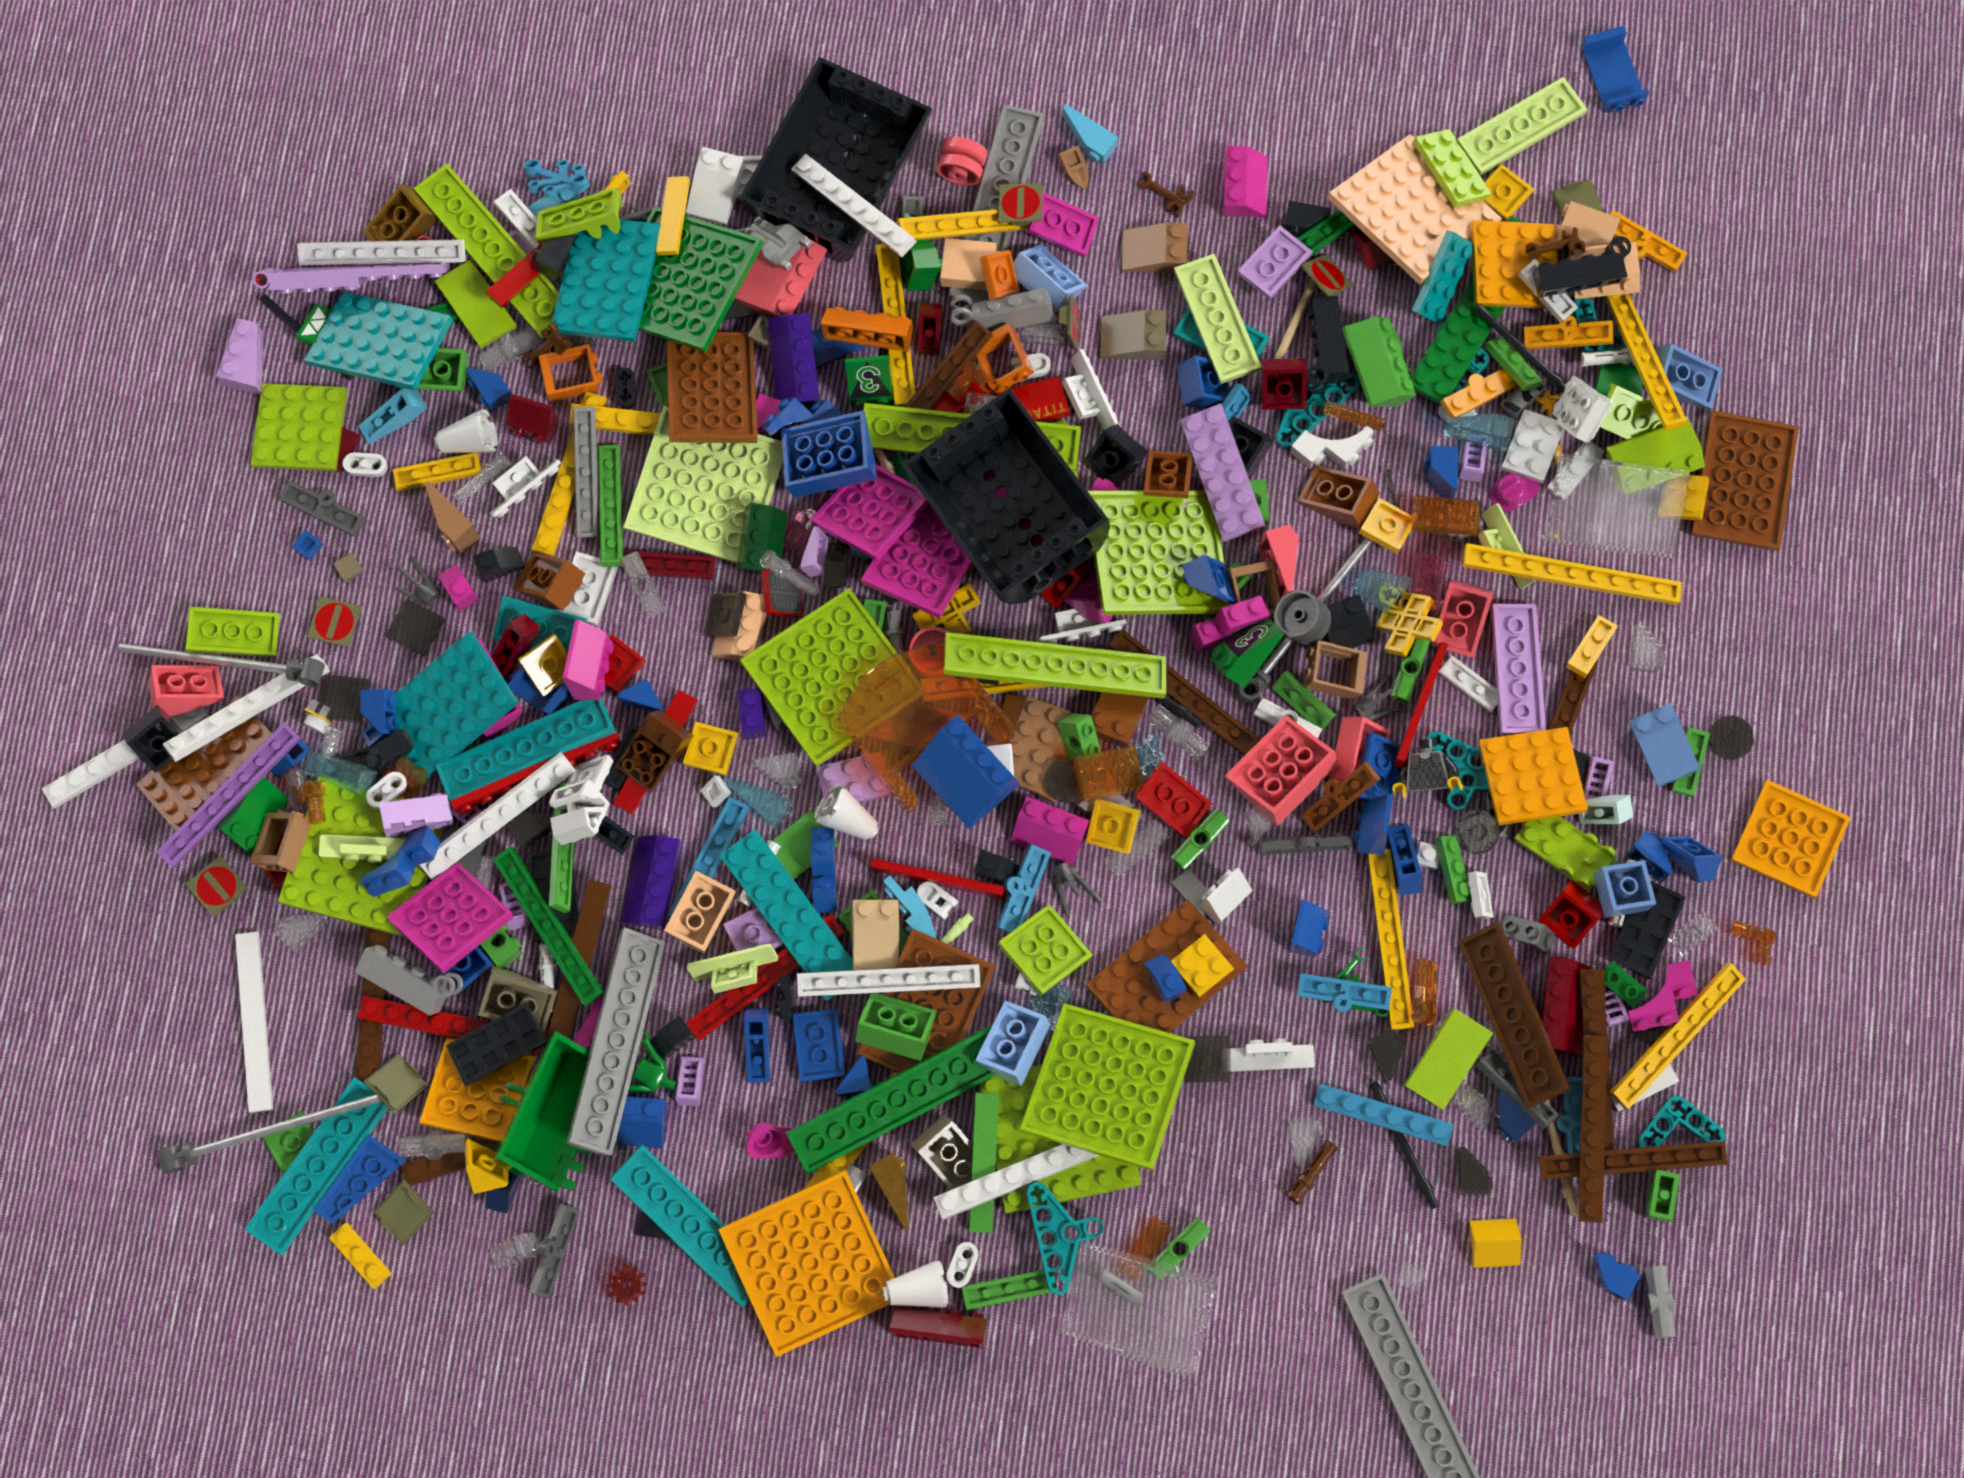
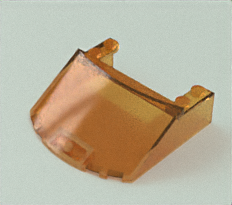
(905, 706)

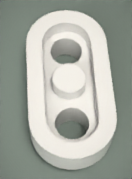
(366, 464)
(385, 790)
(962, 1265)

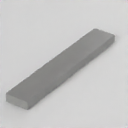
(586, 472)

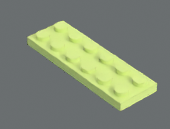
(1522, 125)
(1217, 318)

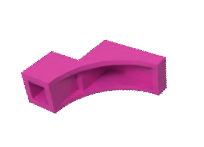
(1227, 622)
(1662, 1009)

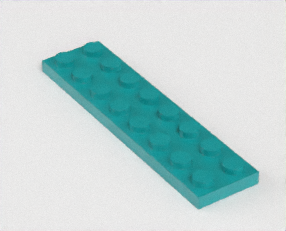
(525, 747)
(785, 907)
(315, 1170)
(680, 1218)

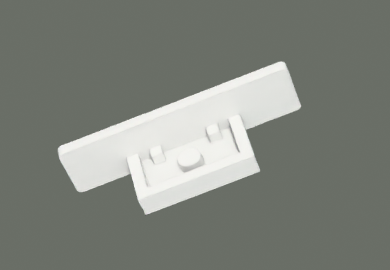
(1087, 392)
(518, 480)
(1073, 624)
(1272, 1056)

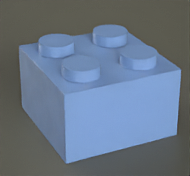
(1624, 889)

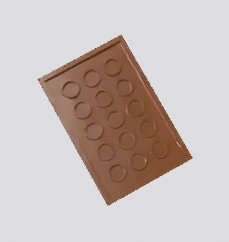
(712, 391)
(1748, 480)
(188, 783)
(1127, 988)
(953, 1006)

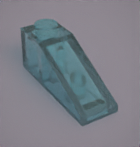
(1485, 430)
(340, 772)
(765, 802)

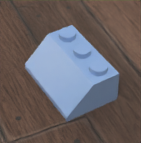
(1041, 269)
(1013, 1042)

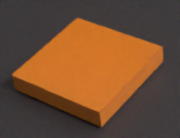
(999, 274)

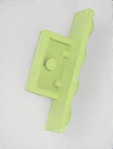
(1501, 537)
(359, 847)
(734, 968)

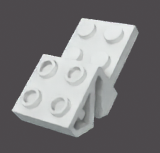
(1581, 409)
(582, 800)

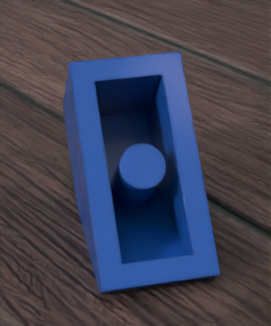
(1165, 978)

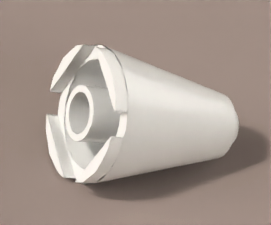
(468, 435)
(845, 814)
(918, 1287)

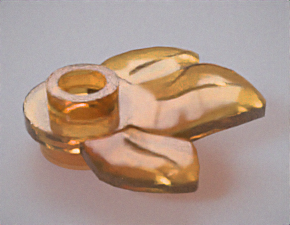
(414, 776)

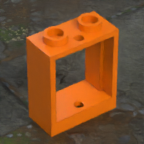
(1001, 337)
(572, 354)

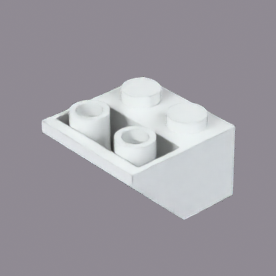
(1222, 900)

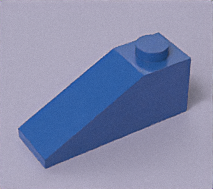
(1404, 860)
(757, 1045)

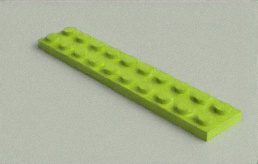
(486, 242)
(915, 429)
(1054, 665)

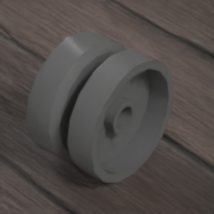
(1302, 617)

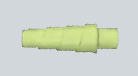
(959, 927)

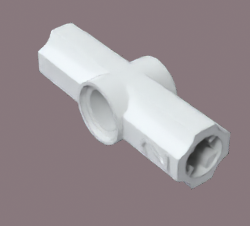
(1273, 714)

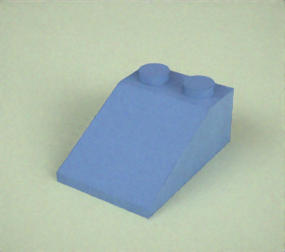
(1690, 376)
(1664, 745)

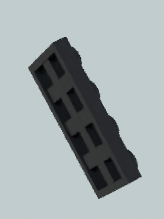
(540, 869)
(1647, 933)
(496, 1044)

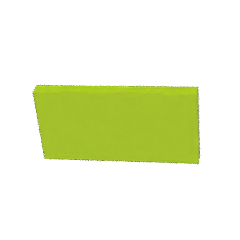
(466, 294)
(1448, 1058)

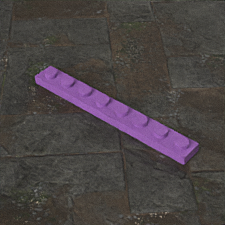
(228, 795)

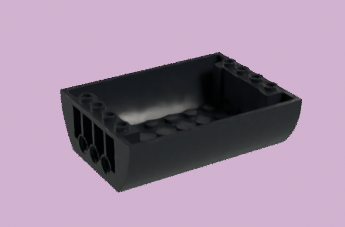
(822, 124)
(1038, 488)

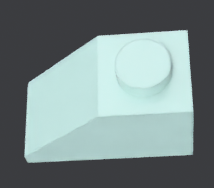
(1607, 810)

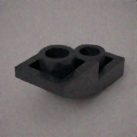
(786, 1006)

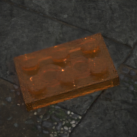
(1445, 515)
(1108, 773)

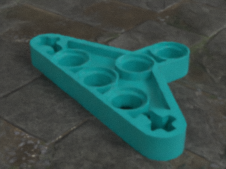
(1294, 415)
(1465, 768)
(1062, 1247)

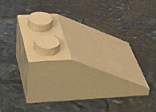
(875, 934)

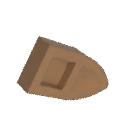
(1075, 166)

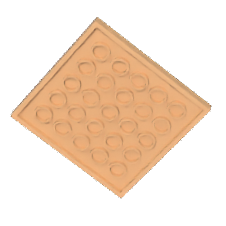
(1405, 208)

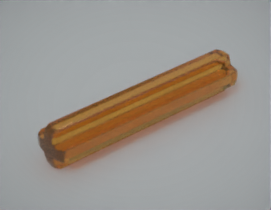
(1353, 416)

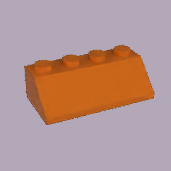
(867, 329)

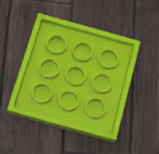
(299, 427)

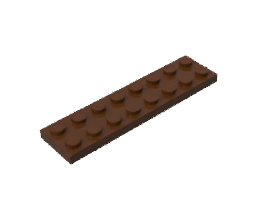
(1513, 1015)

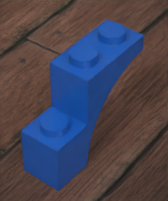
(792, 411)
(823, 869)
(398, 870)

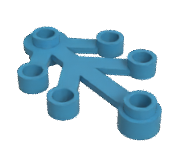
(576, 183)

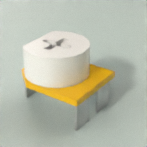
(317, 721)

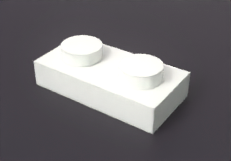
(1480, 895)

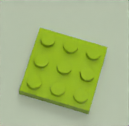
(1044, 950)

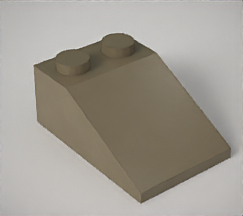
(1134, 335)
(509, 990)
(946, 1152)

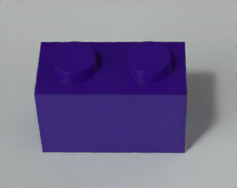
(752, 714)

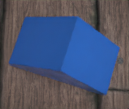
(641, 696)
(856, 1080)

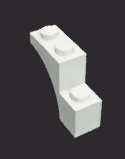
(1344, 452)

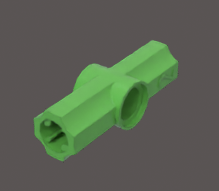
(1406, 681)
(1190, 849)
(1190, 1236)

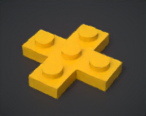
(952, 618)
(1409, 624)

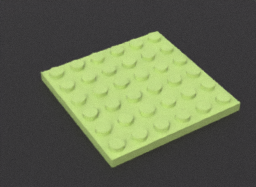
(700, 490)

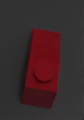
(514, 643)

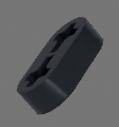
(621, 389)

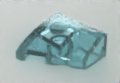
(1381, 588)
(1149, 754)
(1051, 1003)

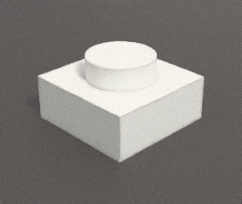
(715, 791)
(1428, 856)

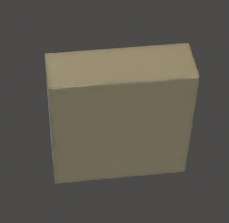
(348, 567)

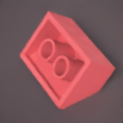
(1351, 744)

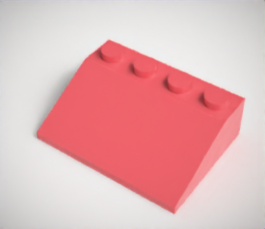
(775, 290)
(1282, 769)

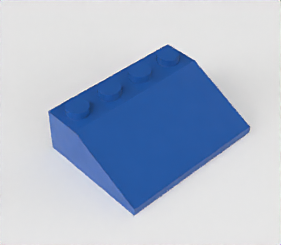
(828, 454)
(964, 772)

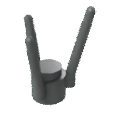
(426, 593)
(1367, 707)
(1065, 875)

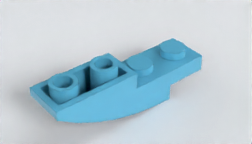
(910, 904)

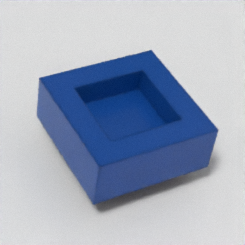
(307, 545)
(372, 736)

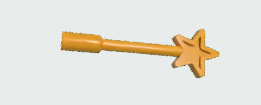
(1548, 404)

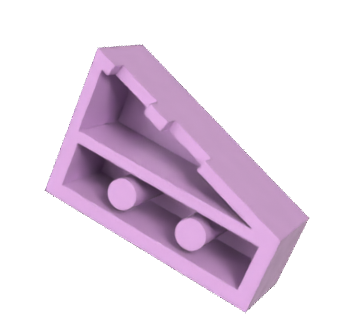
(243, 358)
(416, 813)

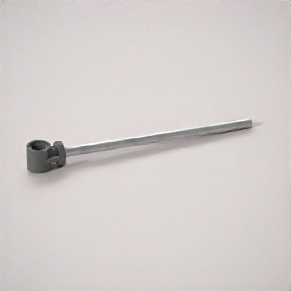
(307, 674)
(1261, 678)
(173, 1157)

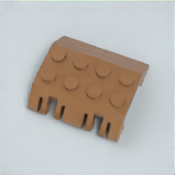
(1035, 741)

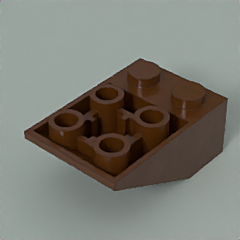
(654, 750)

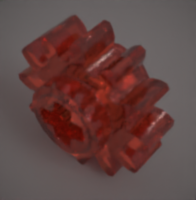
(633, 1291)

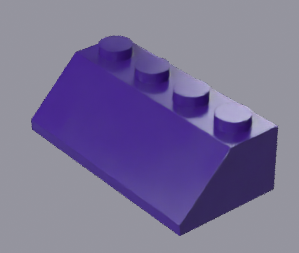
(793, 357)
(651, 882)

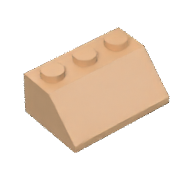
(1629, 285)
(749, 631)
(700, 912)

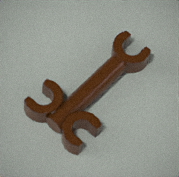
(1177, 200)
(1568, 240)
(555, 340)

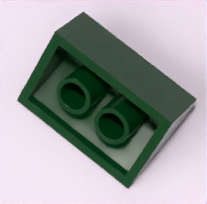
(761, 531)

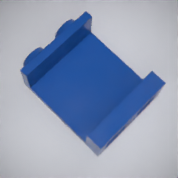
(525, 689)

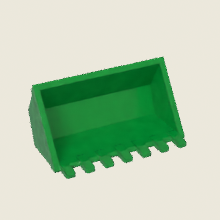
(543, 1116)

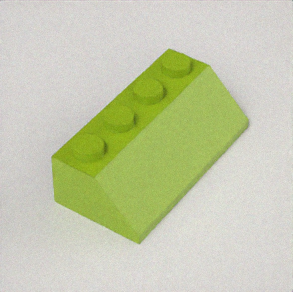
(1669, 449)

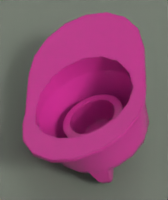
(1513, 491)
(768, 1141)

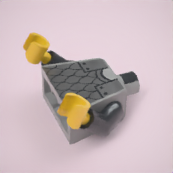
(1427, 771)

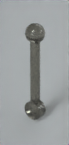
(1388, 472)

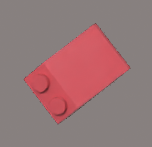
(1281, 547)
(1463, 617)
(184, 687)

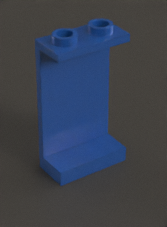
(1613, 70)

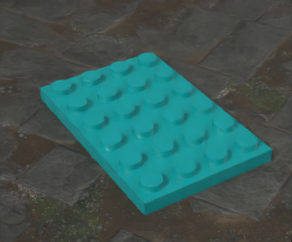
(607, 282)
(378, 340)
(452, 703)

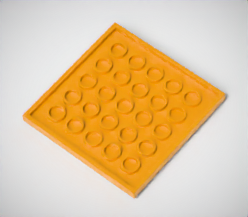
(809, 1262)

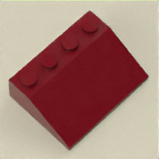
(939, 1327)

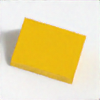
(481, 1170)
(1495, 1243)

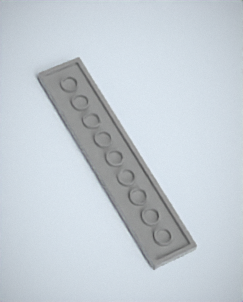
(1007, 164)
(616, 1043)
(1408, 1380)

